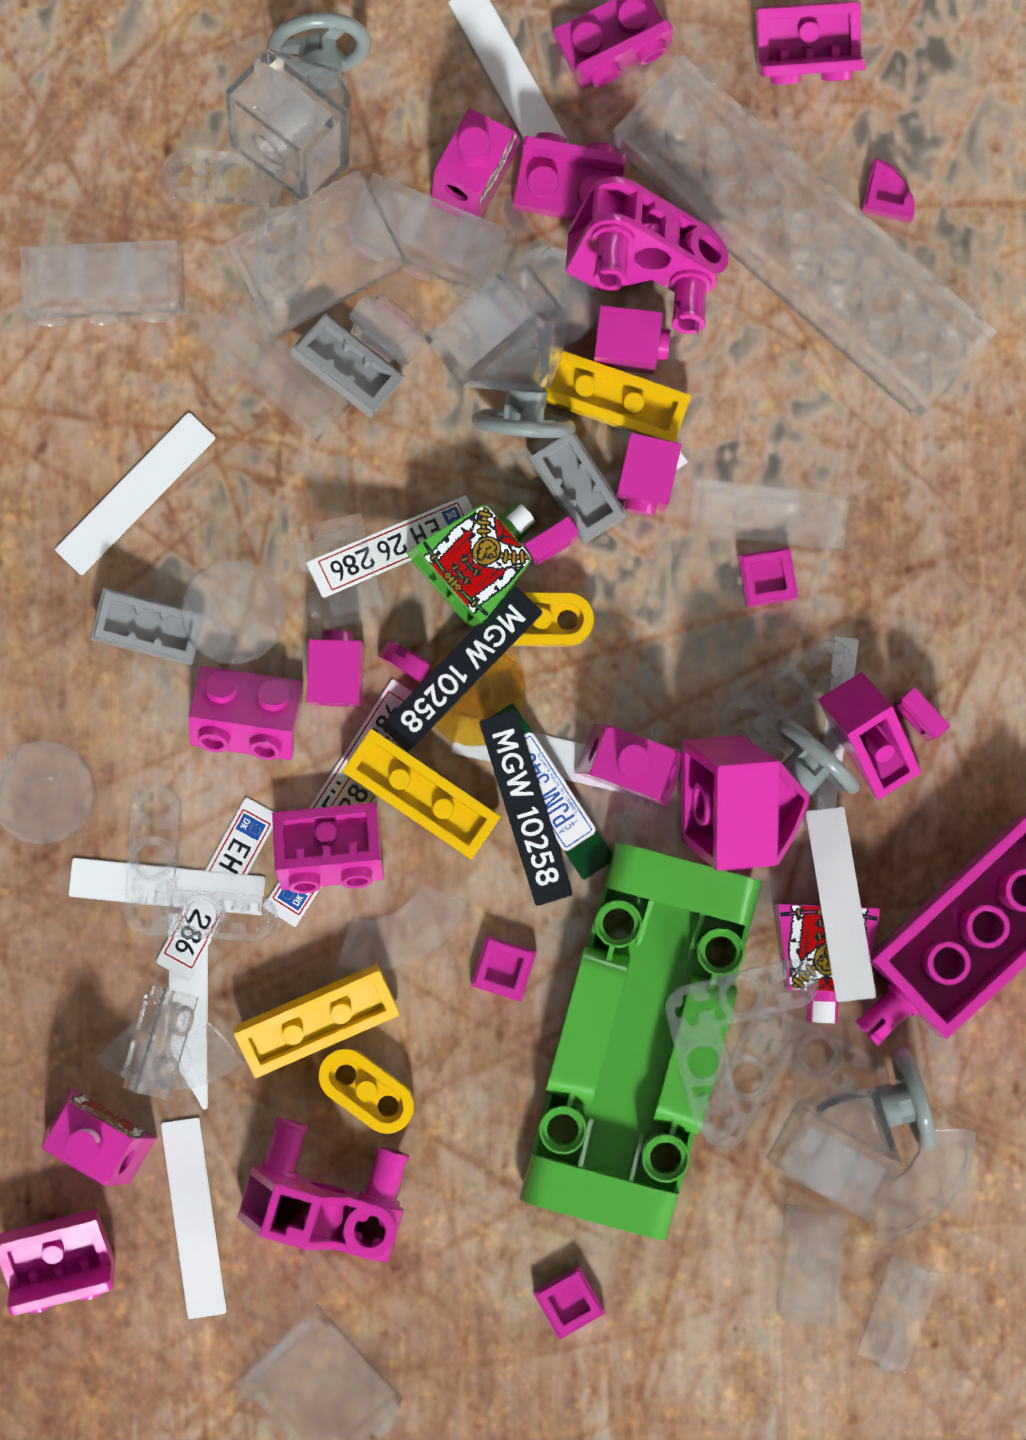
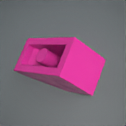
(870, 735)

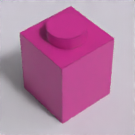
(631, 339)
(647, 474)
(335, 670)

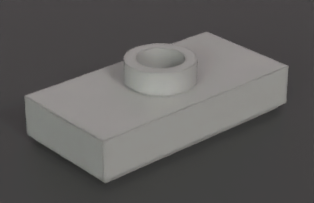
(347, 365)
(577, 486)
(141, 626)

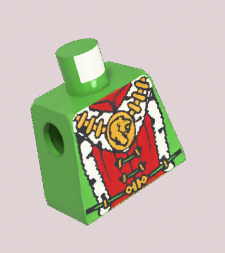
(476, 559)

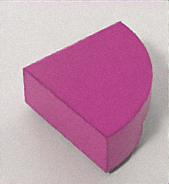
(887, 193)
(405, 661)

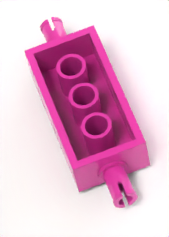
(957, 943)

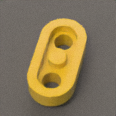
(546, 630)
(364, 1094)

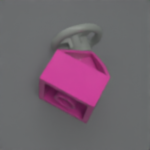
(747, 804)

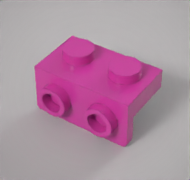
(809, 41)
(245, 713)
(56, 1262)

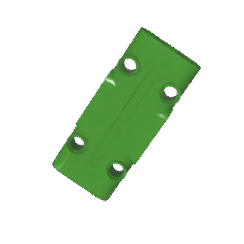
(616, 1049)

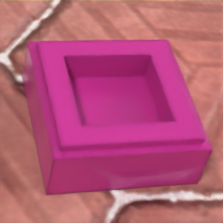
(552, 541)
(767, 577)
(921, 715)
(504, 968)
(569, 1302)

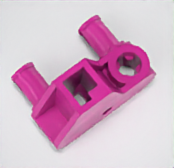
(638, 237)
(333, 1210)

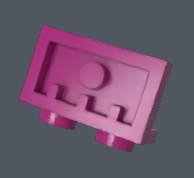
(611, 39)
(559, 174)
(327, 847)

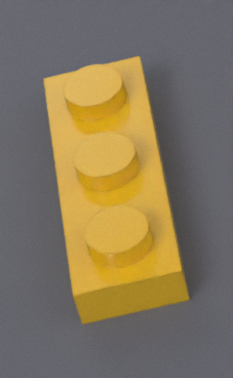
(617, 398)
(421, 794)
(316, 1020)

